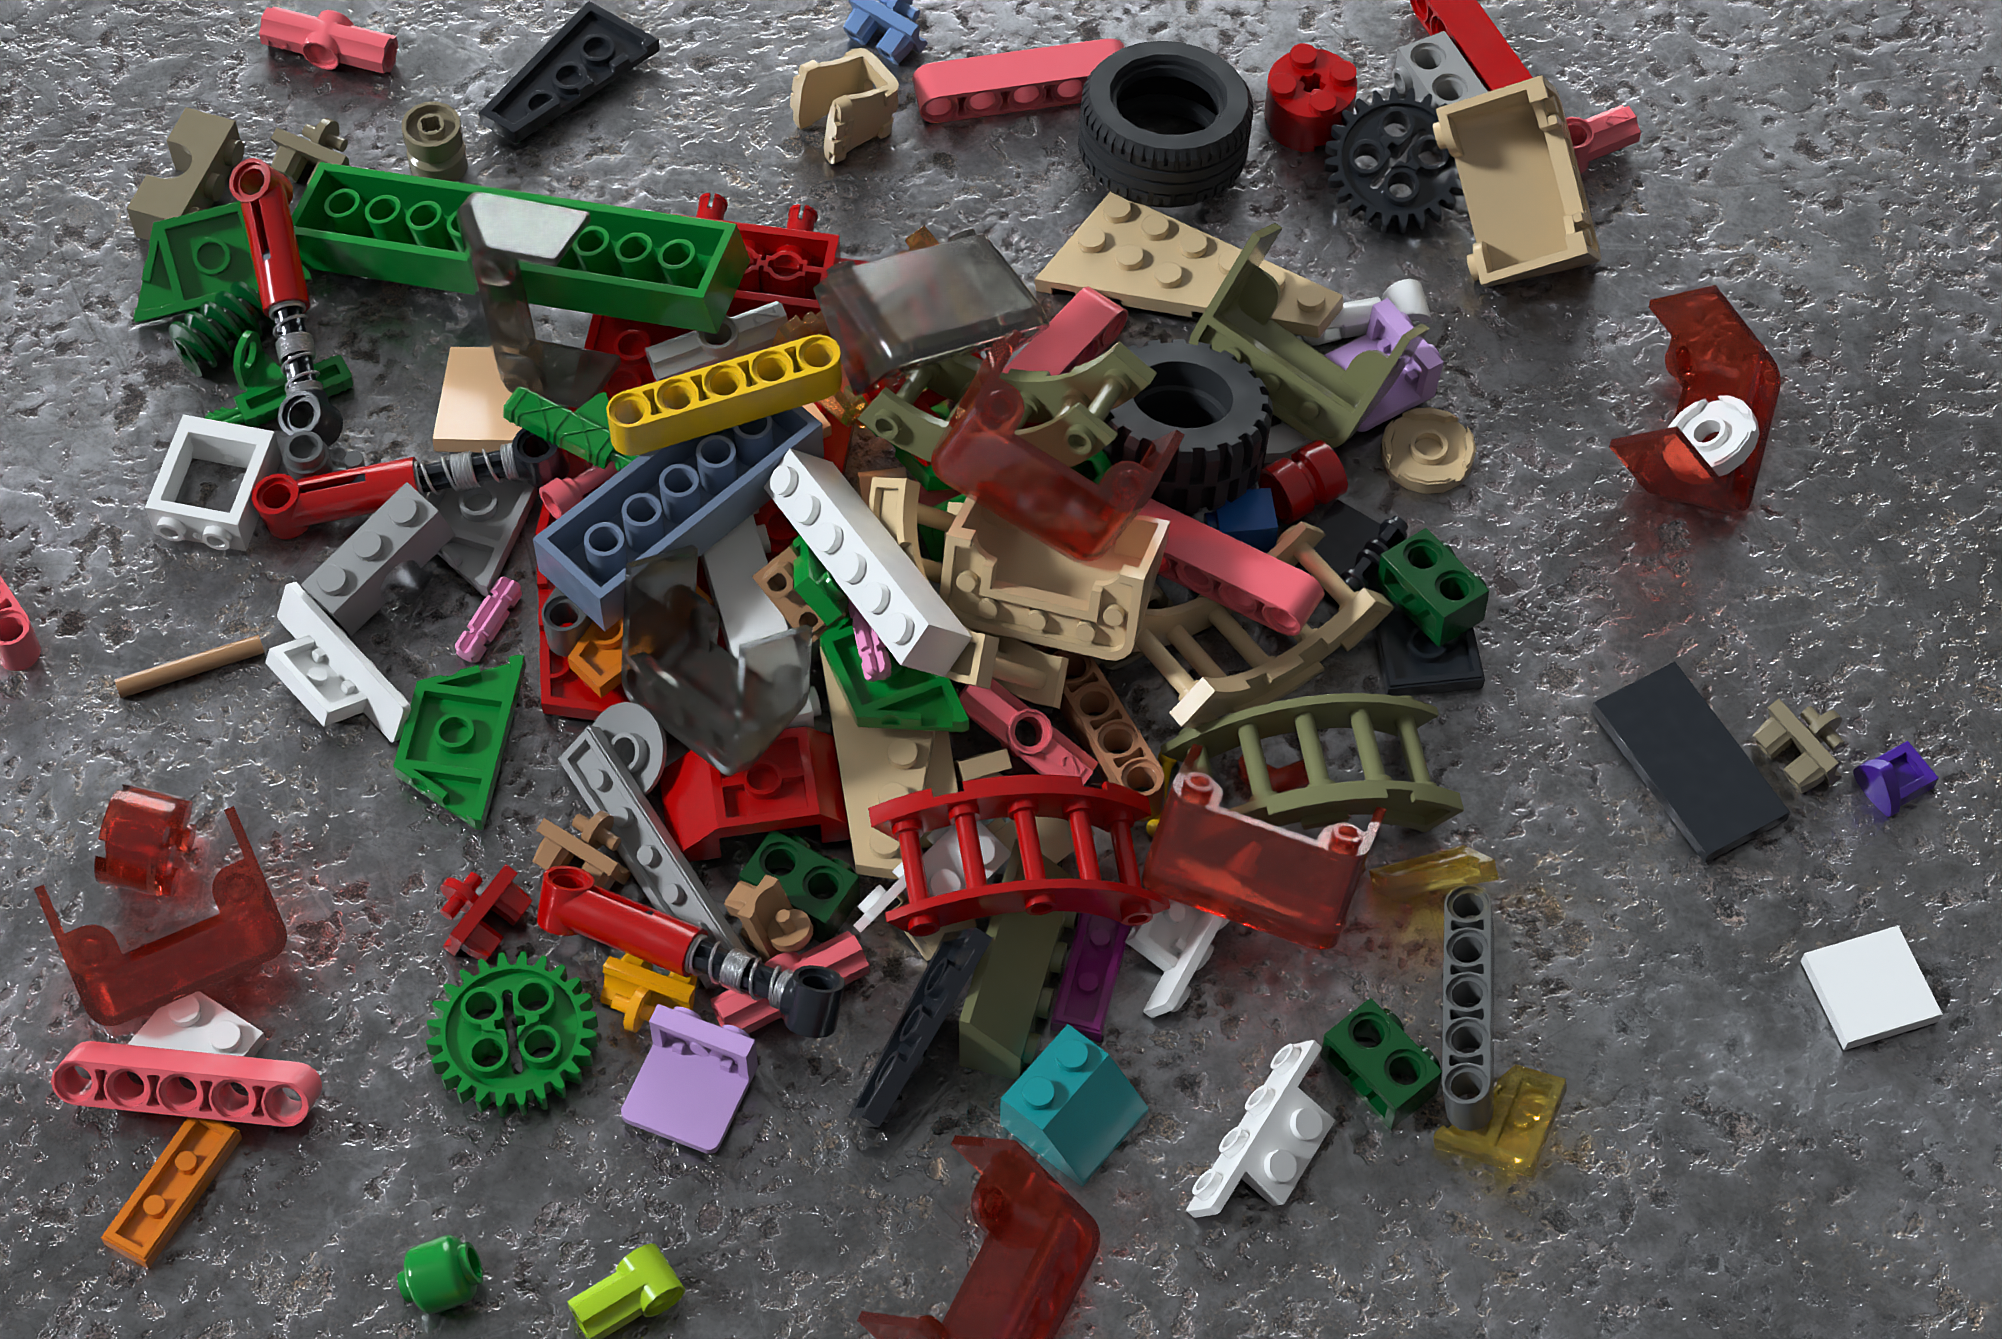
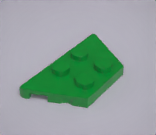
(195, 260)
(903, 701)
(459, 737)

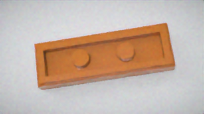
(171, 1189)

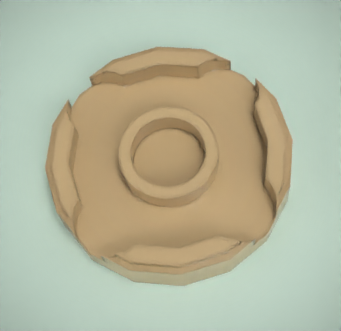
(1427, 450)

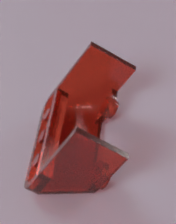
(1709, 357)
(1031, 488)
(1253, 868)
(133, 983)
(1029, 1262)

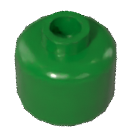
(440, 1274)

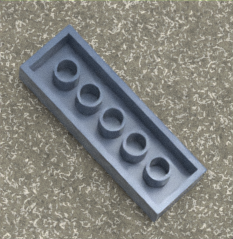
(667, 502)

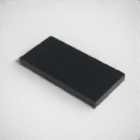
(1690, 762)

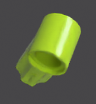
(639, 1287)

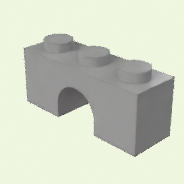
(352, 577)

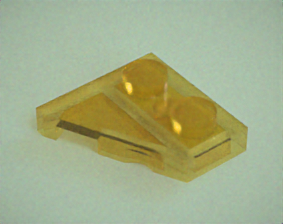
(1433, 872)
(1521, 1122)

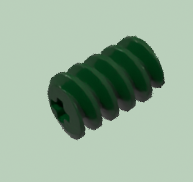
(217, 326)

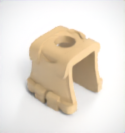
(847, 95)

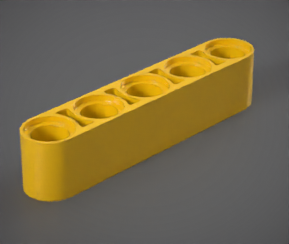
(798, 374)

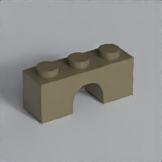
(206, 152)

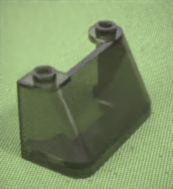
(924, 308)

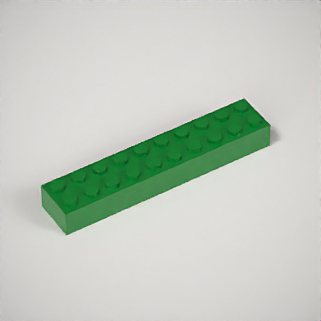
(619, 267)

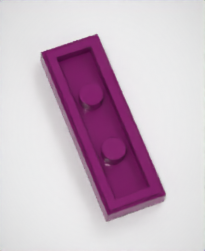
(1090, 976)

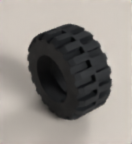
(1227, 418)

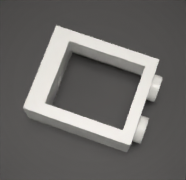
(217, 443)

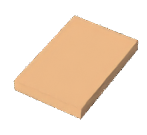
(472, 404)

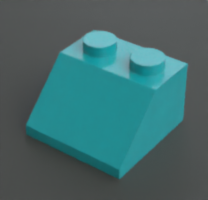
(1072, 1105)

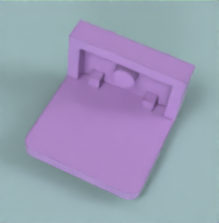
(1417, 380)
(691, 1079)

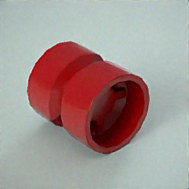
(1306, 480)

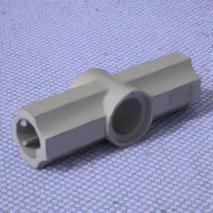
(698, 349)

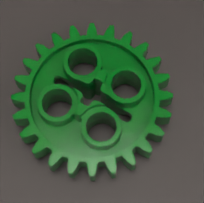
(464, 1041)

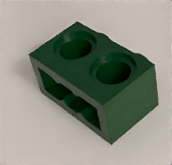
(1433, 587)
(809, 876)
(1370, 1069)

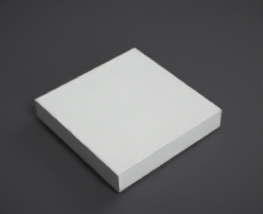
(1871, 987)

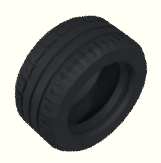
(1155, 166)

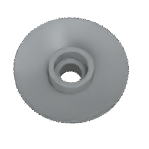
(637, 741)

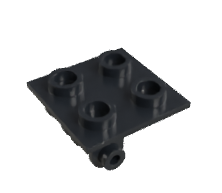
(1356, 544)

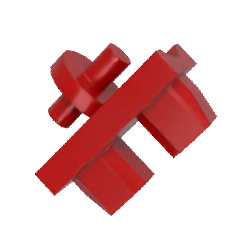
(471, 932)

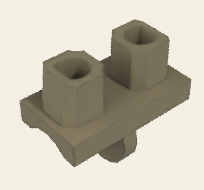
(296, 151)
(1814, 762)

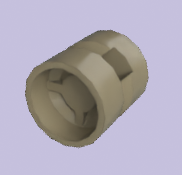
(434, 142)

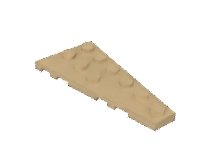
(1171, 268)
(874, 769)

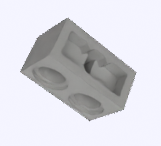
(1435, 68)

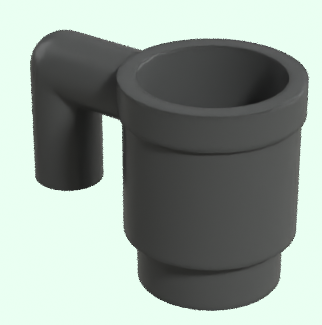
(309, 456)

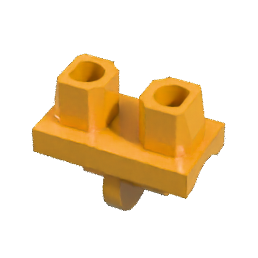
(637, 989)

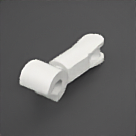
(1354, 317)

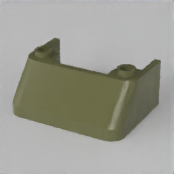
(1301, 382)

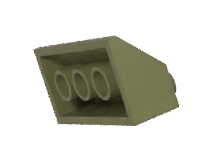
(1012, 983)

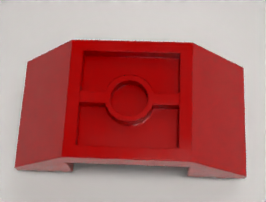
(786, 788)

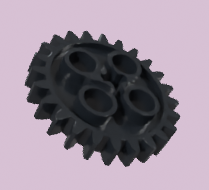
(1366, 136)

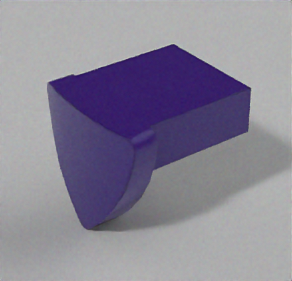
(1895, 778)

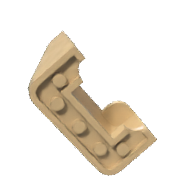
(1519, 182)
(1026, 591)

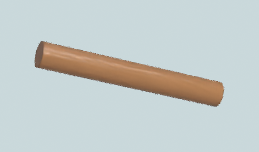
(189, 666)

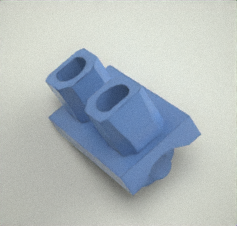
(900, 33)

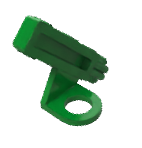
(266, 384)
(579, 432)

